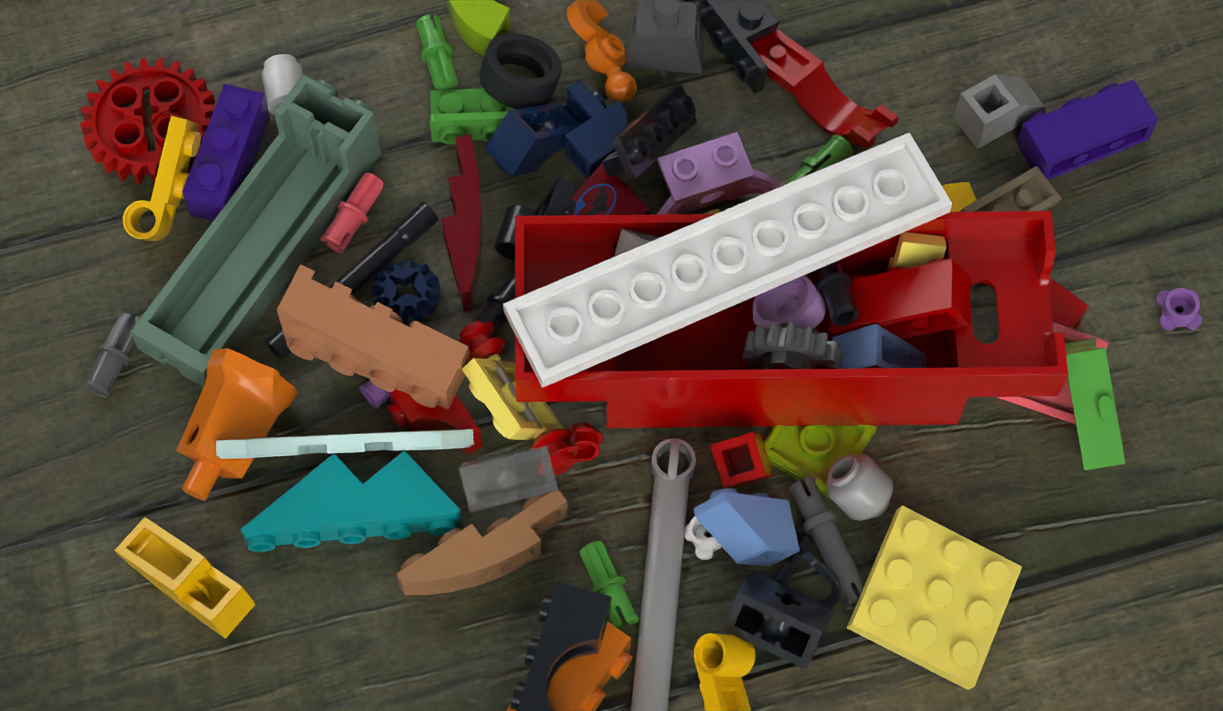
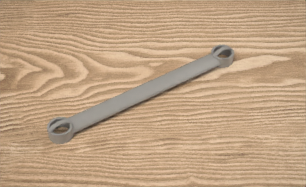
(661, 579)

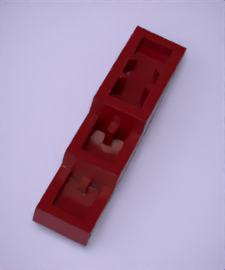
(465, 229)

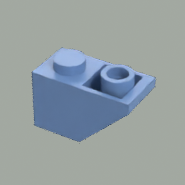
(750, 526)

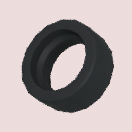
(526, 52)

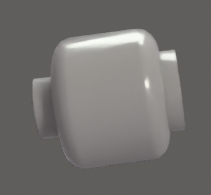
(859, 487)

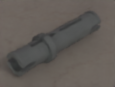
(822, 527)

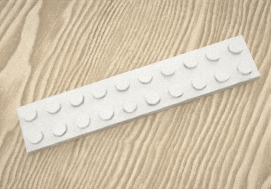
(725, 259)

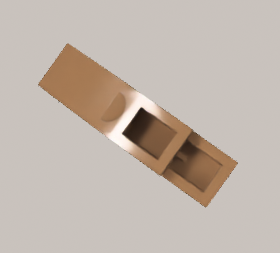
(469, 560)

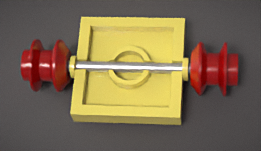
(494, 385)

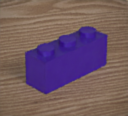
(1087, 129)
(226, 150)

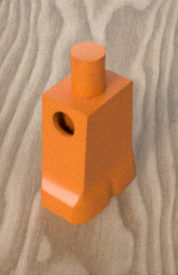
(236, 403)

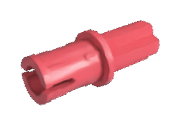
(352, 213)

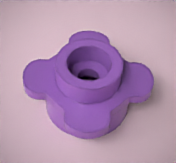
(1184, 299)

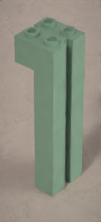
(262, 230)

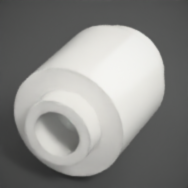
(279, 77)

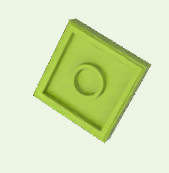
(814, 449)

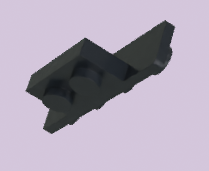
(732, 30)
(651, 134)

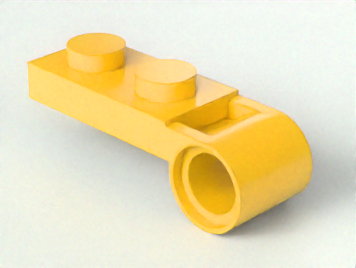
(179, 146)
(720, 667)

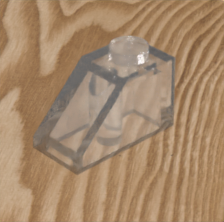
(508, 477)

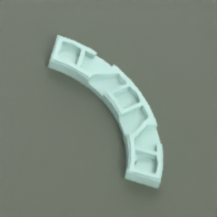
(344, 443)

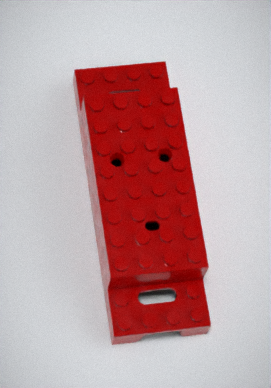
(700, 370)

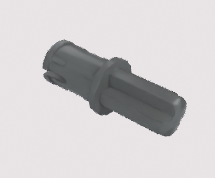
(111, 356)

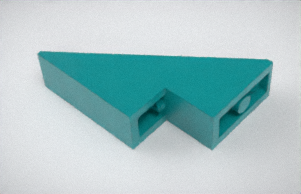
(337, 506)

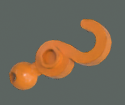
(603, 50)

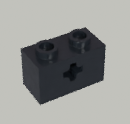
(778, 619)

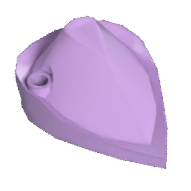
(790, 302)

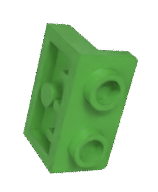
(464, 113)

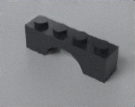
(571, 629)

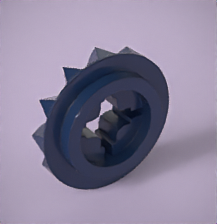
(408, 307)

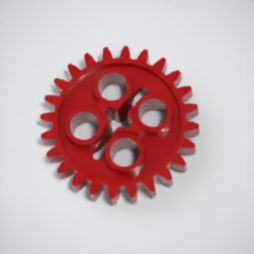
(109, 126)

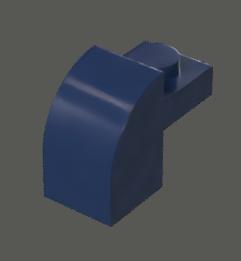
(599, 125)

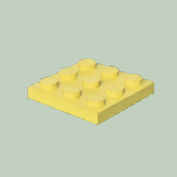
(934, 597)

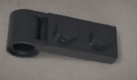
(555, 203)

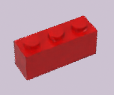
(912, 299)

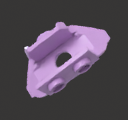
(710, 175)

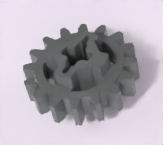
(790, 348)

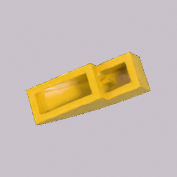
(186, 577)

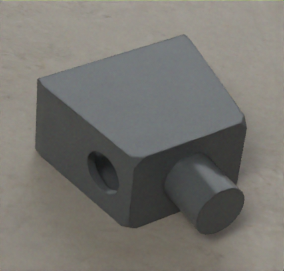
(665, 37)

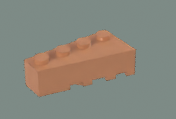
(370, 341)

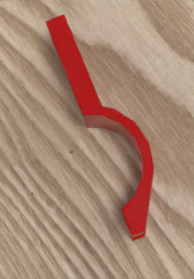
(817, 94)

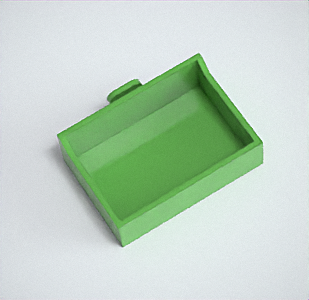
(1094, 405)

